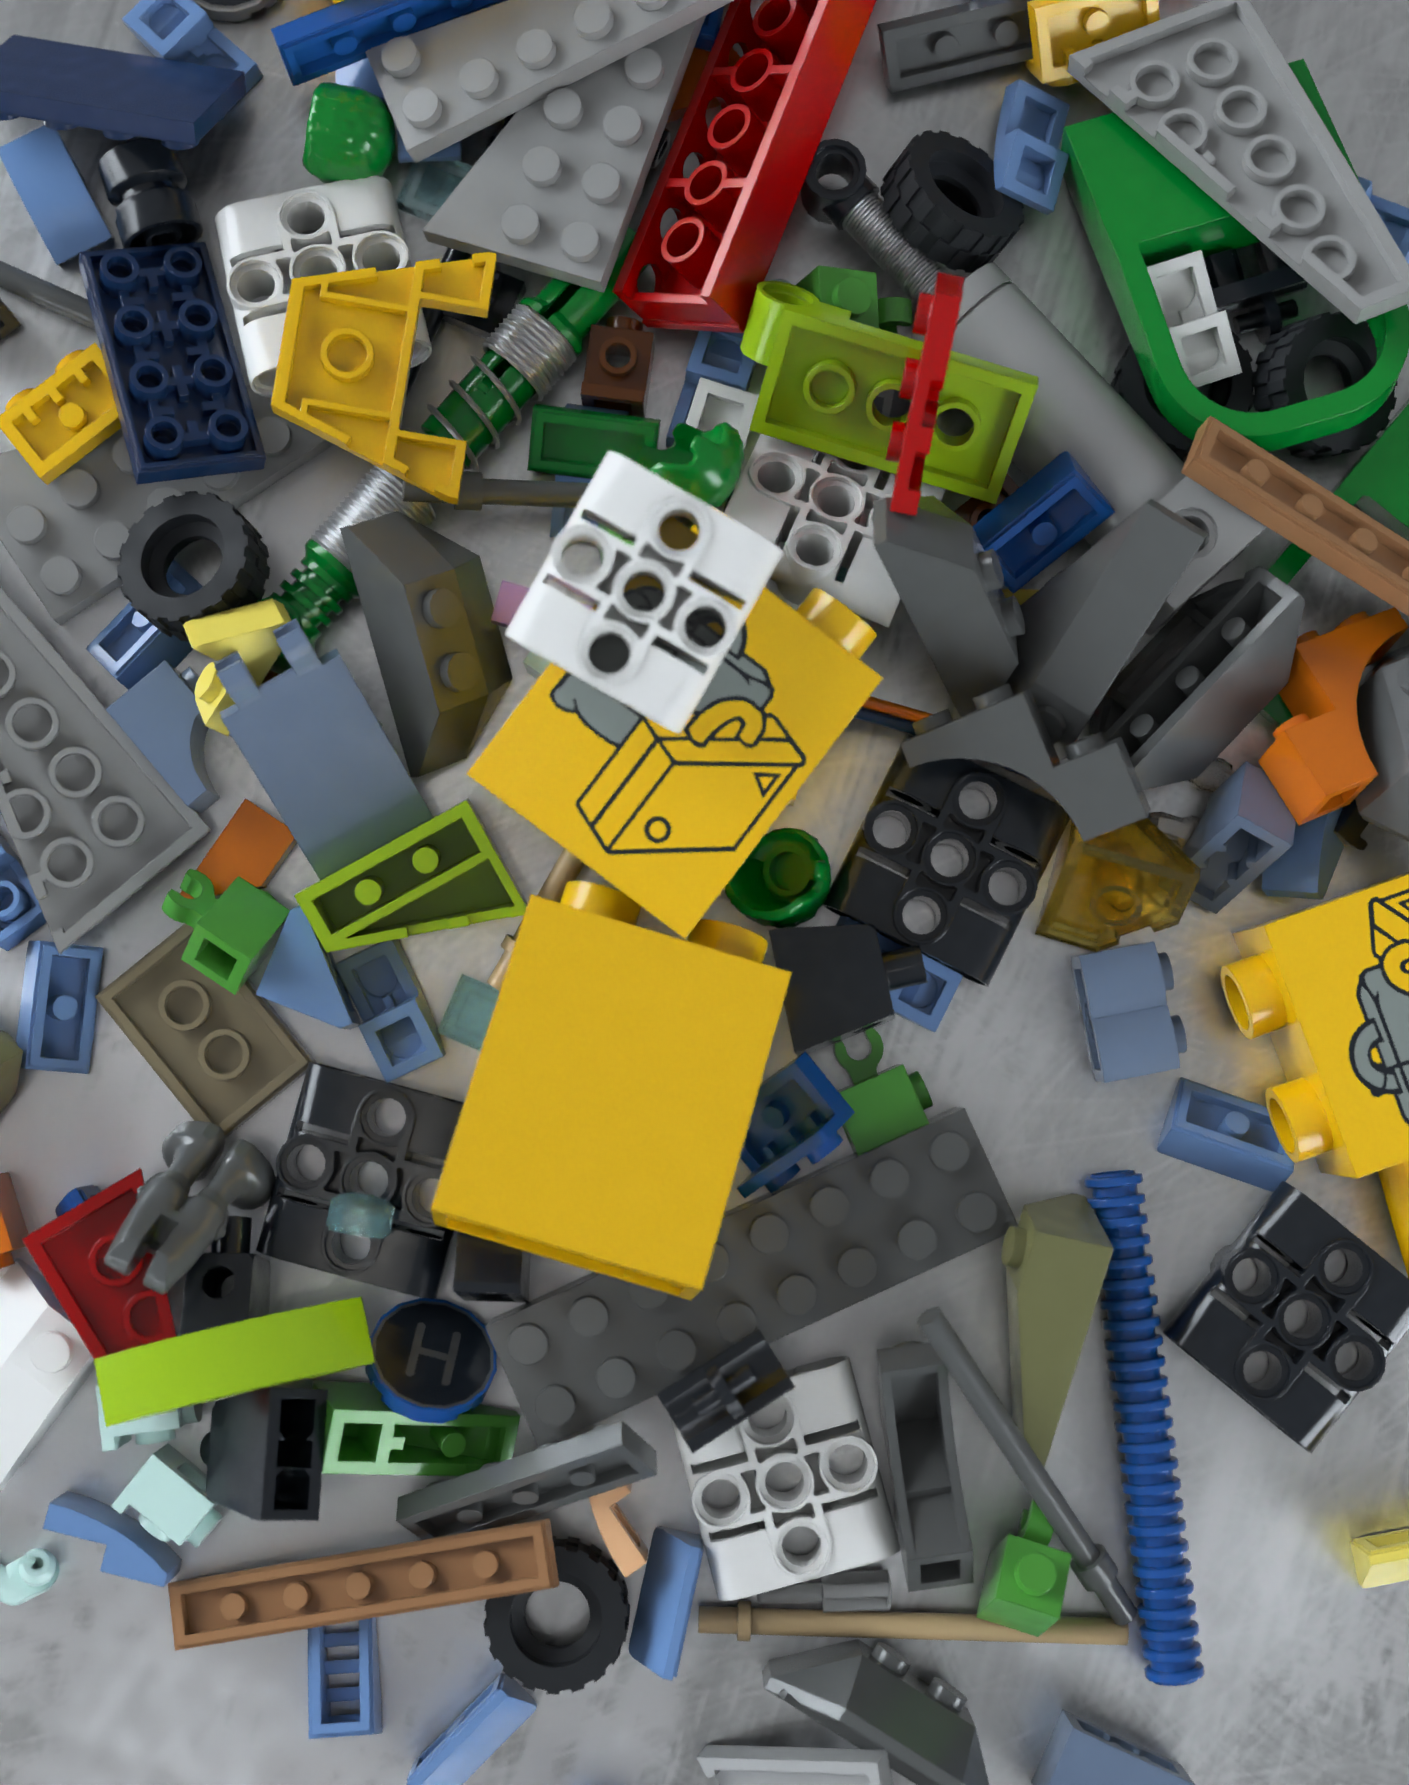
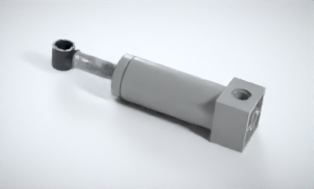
(1073, 402)

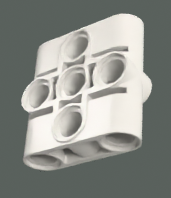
(266, 249)
(634, 506)
(824, 521)
(847, 1516)

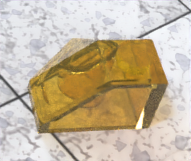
(1115, 886)

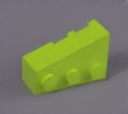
(414, 885)

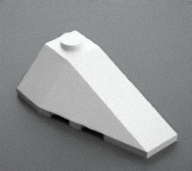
(39, 1364)

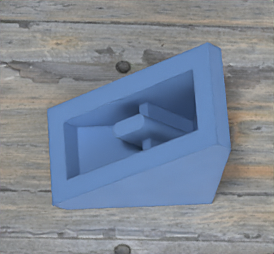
(306, 976)

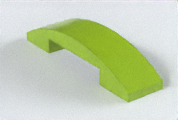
(233, 1360)

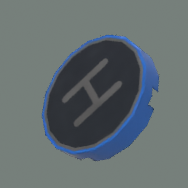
(431, 1360)

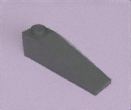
(1096, 614)

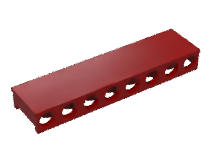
(748, 160)

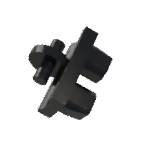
(1256, 292)
(726, 1391)

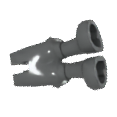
(183, 1226)

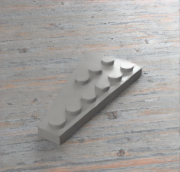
(77, 790)

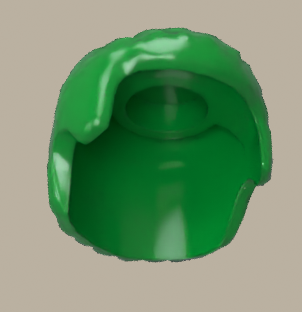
(347, 134)
(699, 461)
(782, 879)

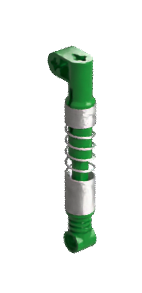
(517, 367)

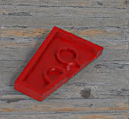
(922, 383)
(103, 1305)

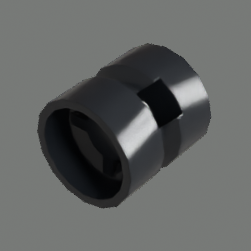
(149, 194)

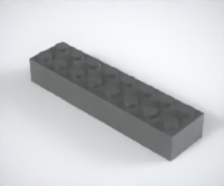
(771, 1270)

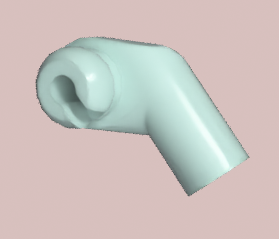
(28, 1576)

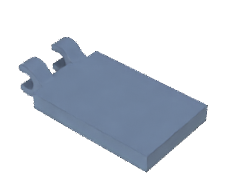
(320, 754)

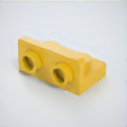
(1074, 25)
(63, 415)

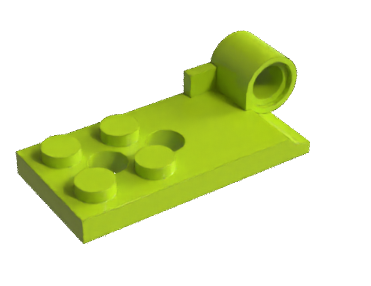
(832, 368)

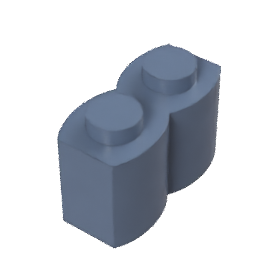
(1128, 1011)

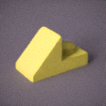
(241, 630)

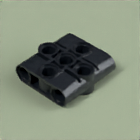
(1016, 823)
(347, 1102)
(1369, 1292)

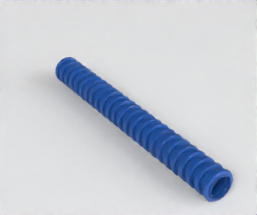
(1145, 1435)

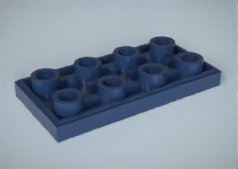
(114, 91)
(171, 362)

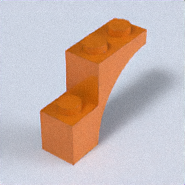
(1319, 752)

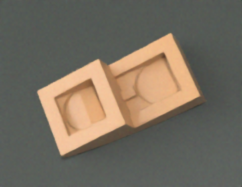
(617, 1532)

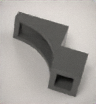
(1092, 784)
(924, 1467)

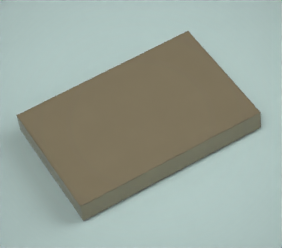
(209, 1047)

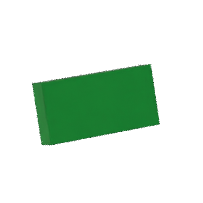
(577, 439)

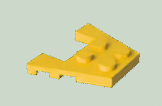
(351, 359)

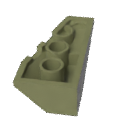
(1053, 1284)

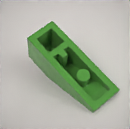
(374, 1440)

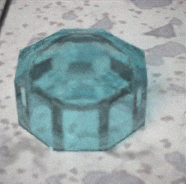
(360, 1215)

